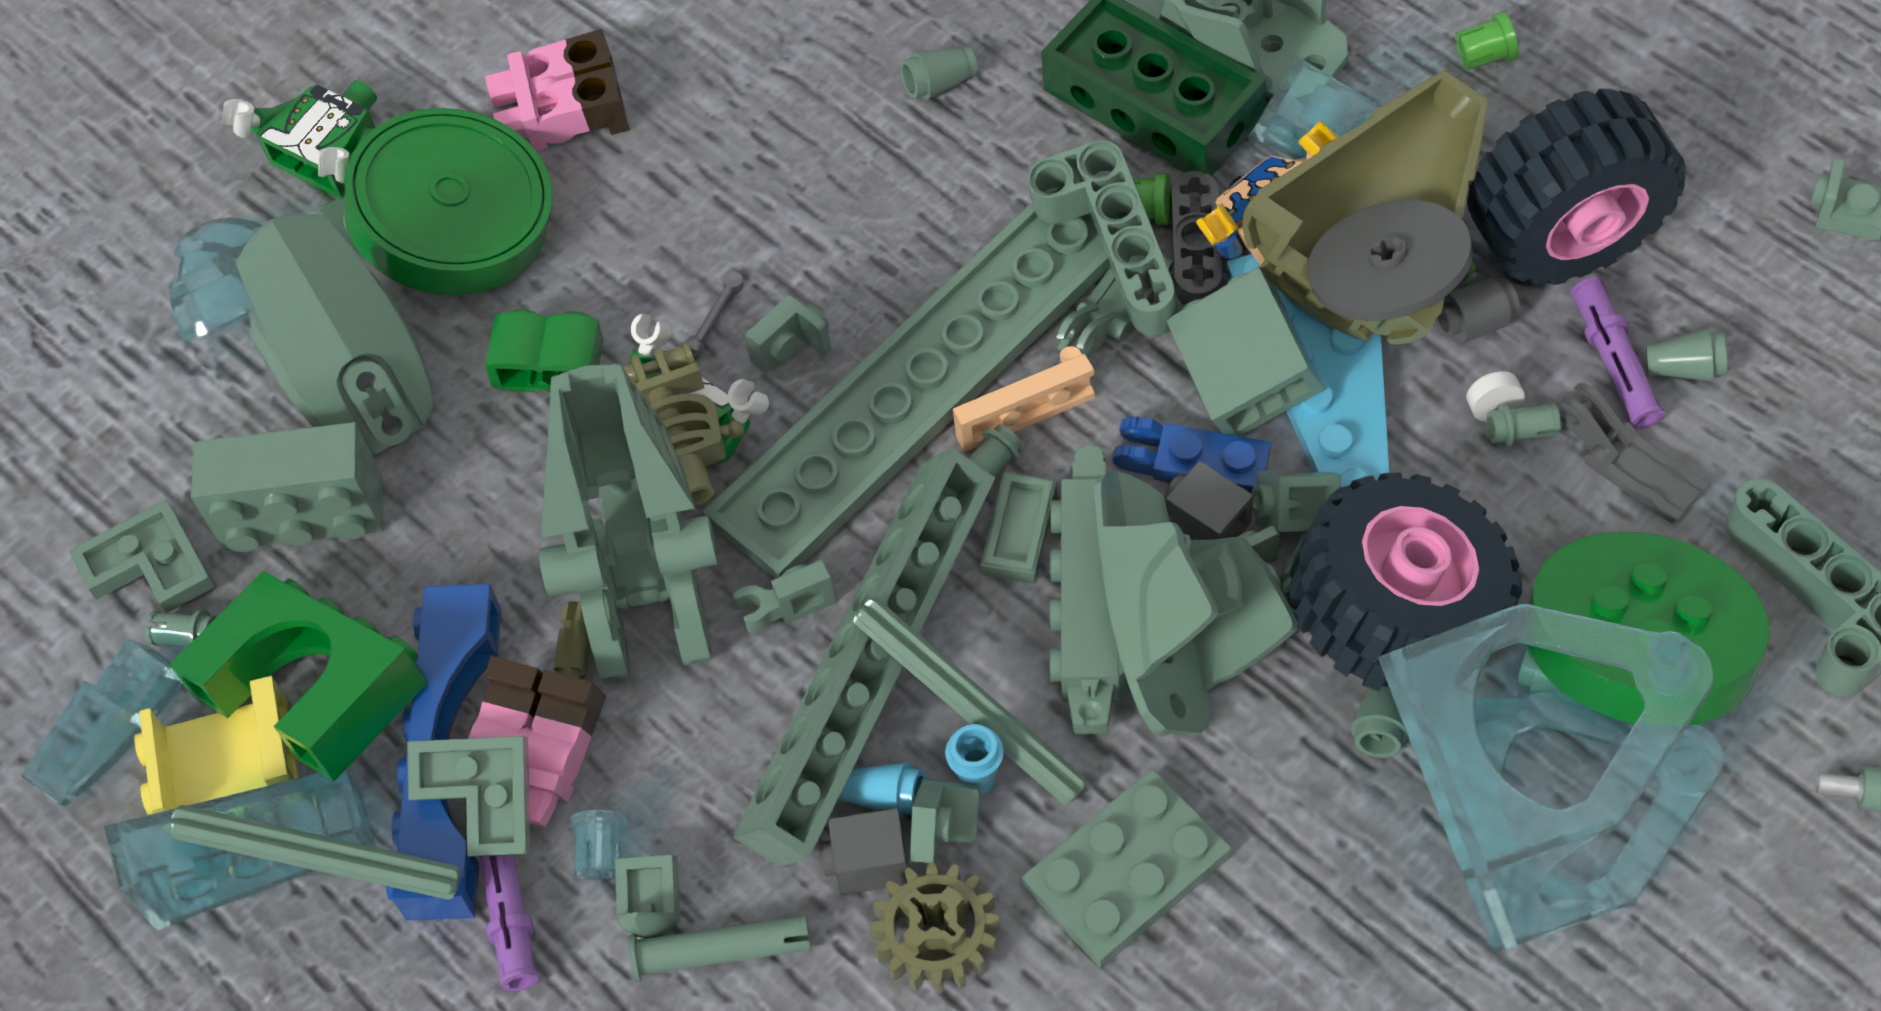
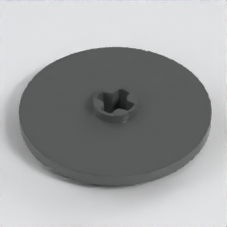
(1390, 260)

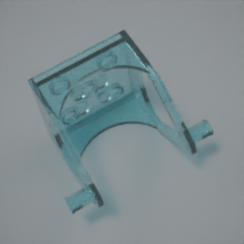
(1512, 842)

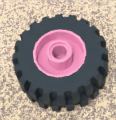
(1576, 186)
(1397, 567)

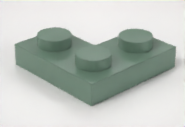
(145, 545)
(492, 779)

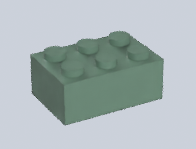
(287, 487)

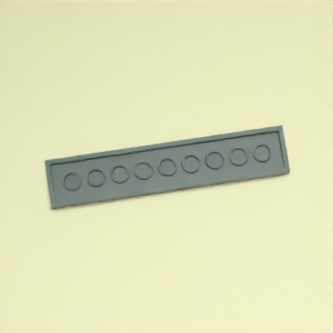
(908, 389)

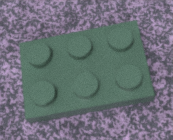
(1126, 867)

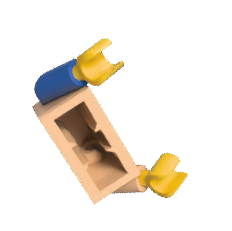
(1224, 224)

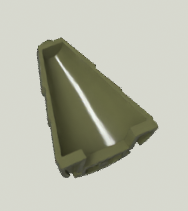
(1407, 150)

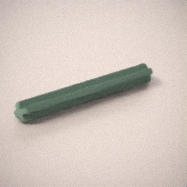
(969, 699)
(315, 852)

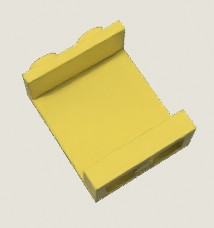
(215, 753)

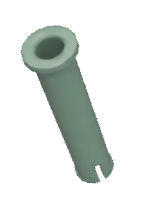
(718, 945)

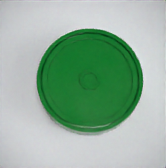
(447, 201)
(1656, 588)

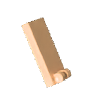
(1027, 399)

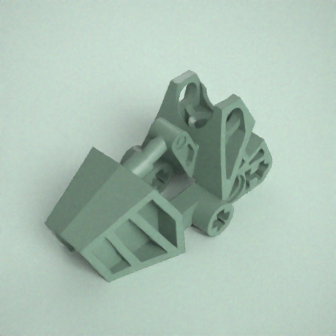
(614, 440)

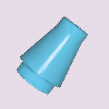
(975, 755)
(884, 787)

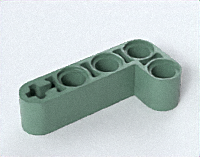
(1121, 238)
(1766, 526)

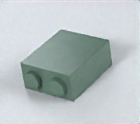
(1244, 354)

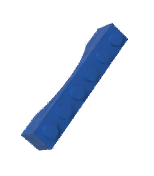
(456, 639)

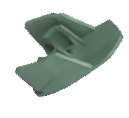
(1259, 33)
(327, 321)
(1181, 605)

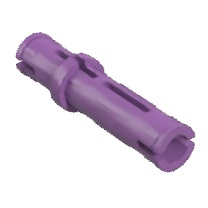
(1608, 333)
(509, 925)

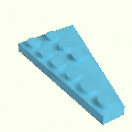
(1345, 423)

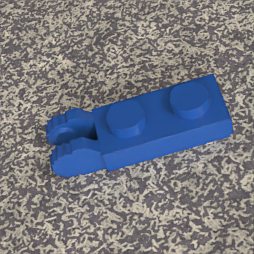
(1183, 447)

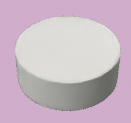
(1493, 390)

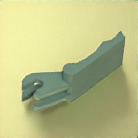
(1100, 315)

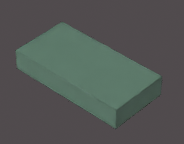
(1018, 527)

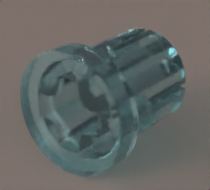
(597, 842)

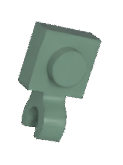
(793, 596)

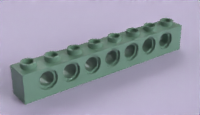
(856, 671)

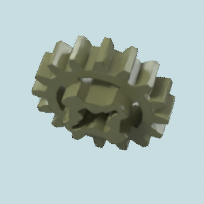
(935, 901)

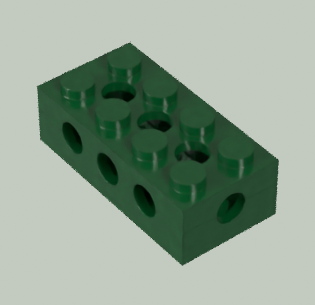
(1153, 84)

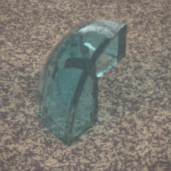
(208, 281)

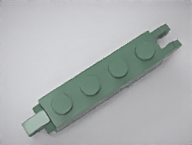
(1088, 654)

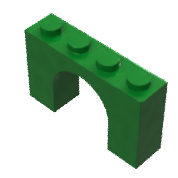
(279, 622)

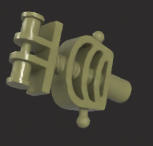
(688, 417)

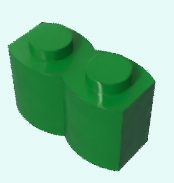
(533, 348)

